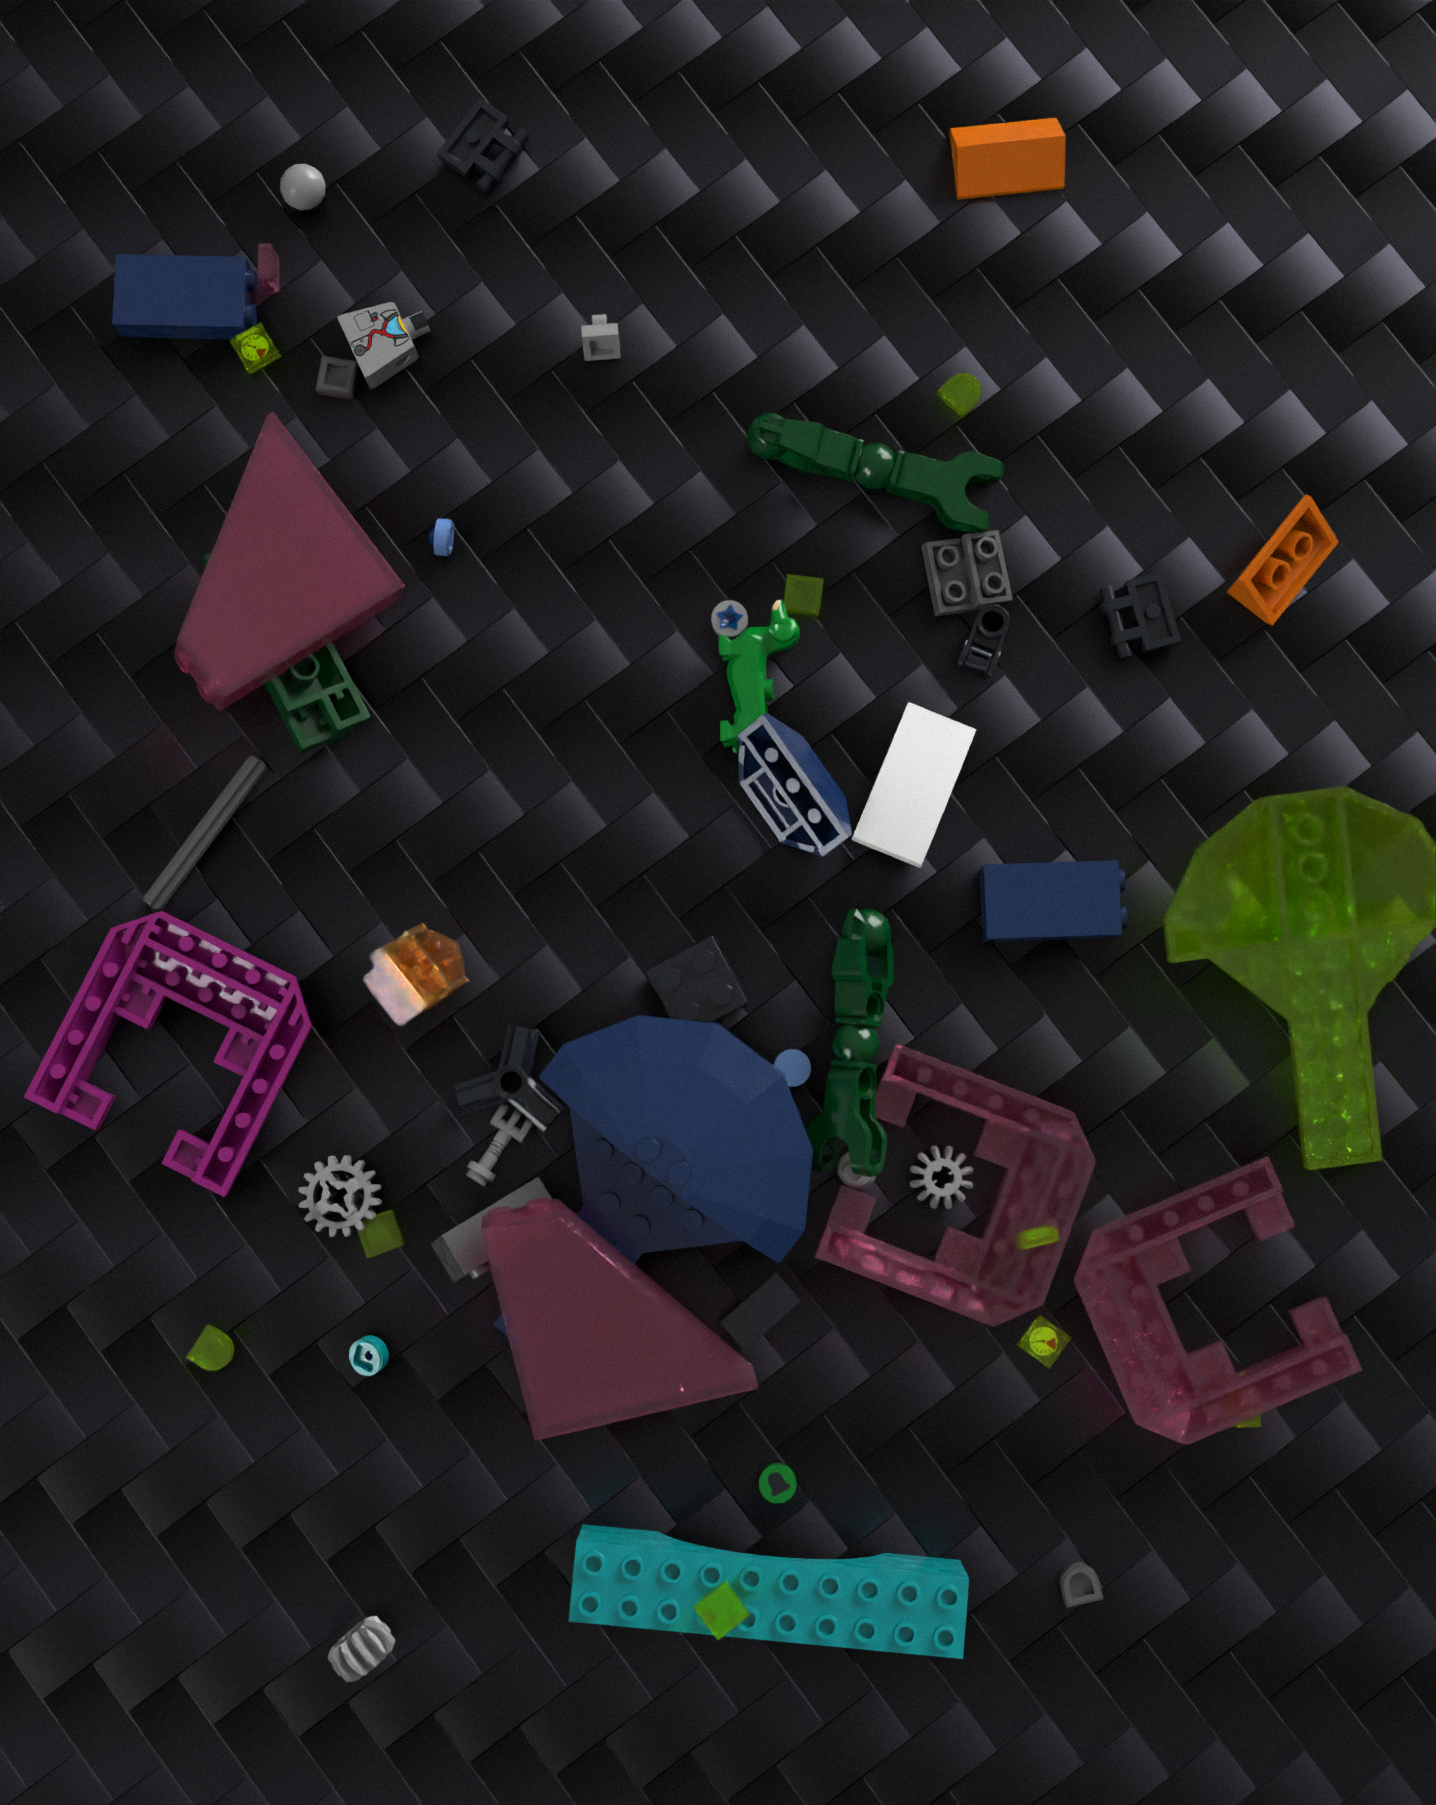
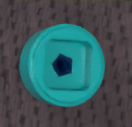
(368, 1355)

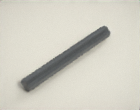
(205, 833)

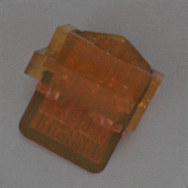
(415, 973)

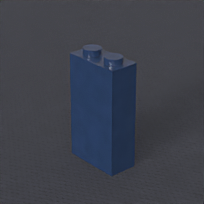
(183, 296)
(1052, 901)

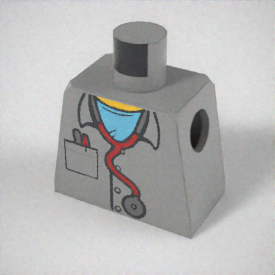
(382, 340)

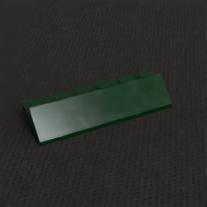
(317, 698)

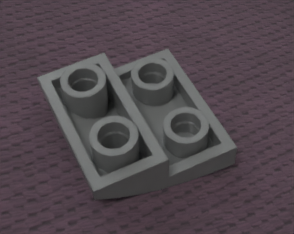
(966, 573)

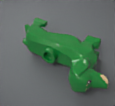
(748, 669)

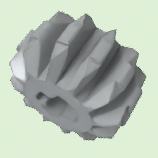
(946, 1188)
(361, 1649)

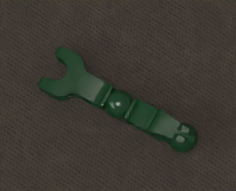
(908, 475)
(862, 978)

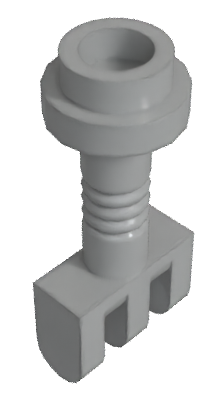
(507, 1129)

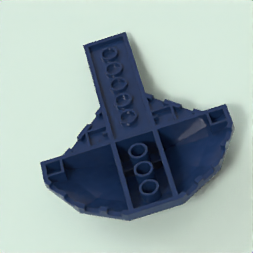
(682, 1138)

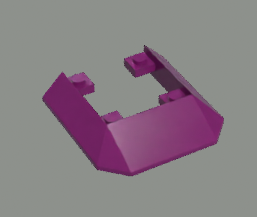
(132, 979)

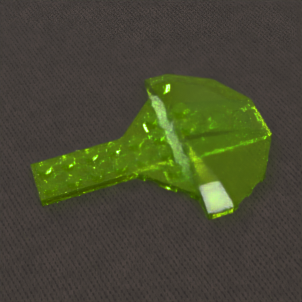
(1313, 914)

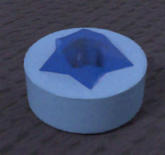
(442, 537)

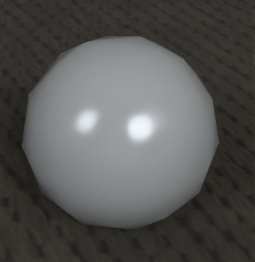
(302, 186)

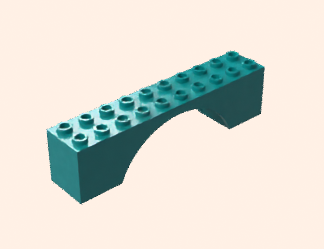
(847, 1603)

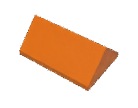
(1008, 158)
(1285, 562)

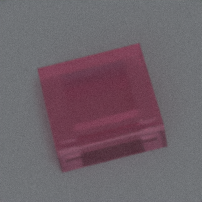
(268, 267)

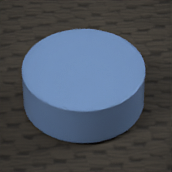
(794, 1066)

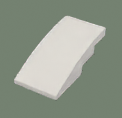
(914, 785)

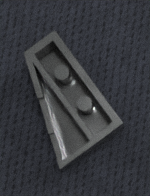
(463, 1247)

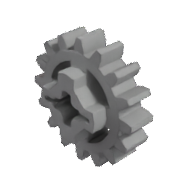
(329, 1181)

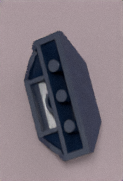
(791, 787)

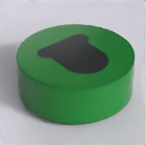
(777, 1483)

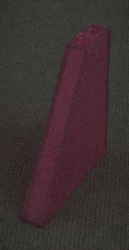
(280, 577)
(595, 1330)

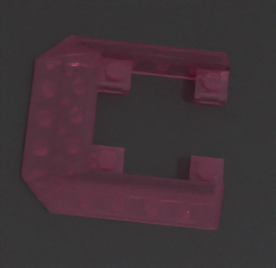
(1042, 1186)
(1197, 1391)

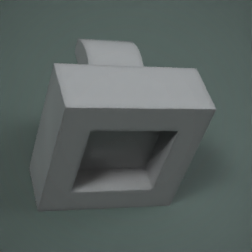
(600, 339)

